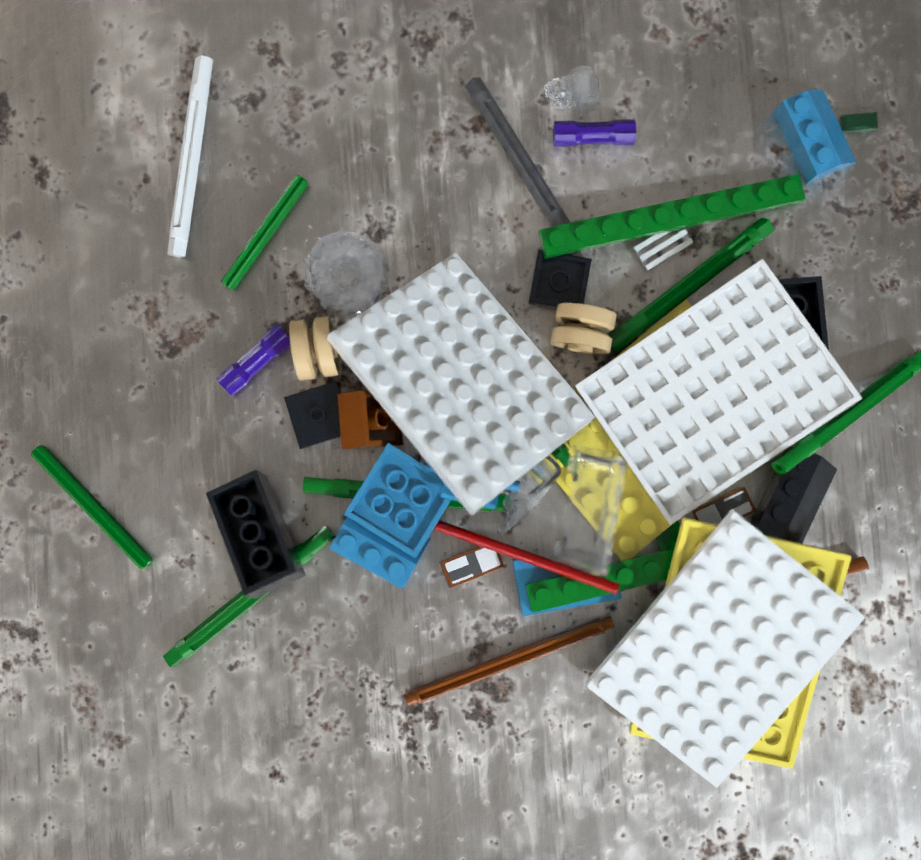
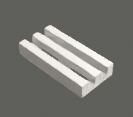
(681, 233)

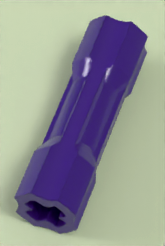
(614, 132)
(240, 373)

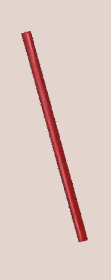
(528, 557)

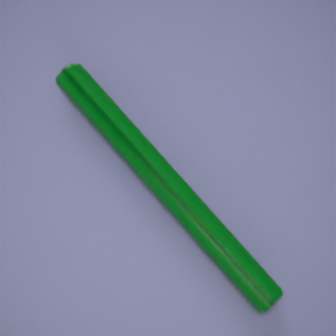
(91, 507)

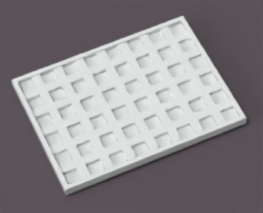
(461, 381)
(717, 392)
(724, 649)

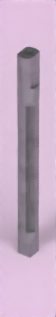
(516, 153)

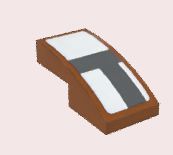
(717, 509)
(470, 565)

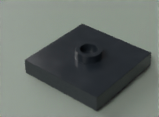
(559, 280)
(315, 414)

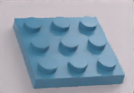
(399, 501)

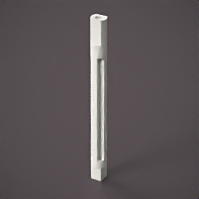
(190, 157)

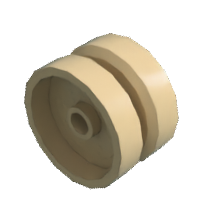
(583, 328)
(313, 348)

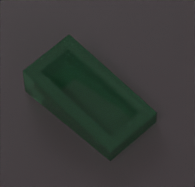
(859, 122)

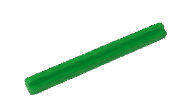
(264, 232)

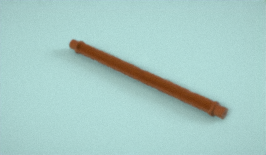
(509, 660)

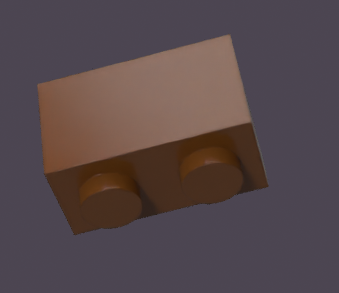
(365, 422)

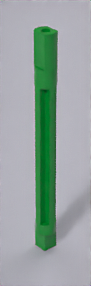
(690, 283)
(870, 397)
(348, 488)
(237, 606)

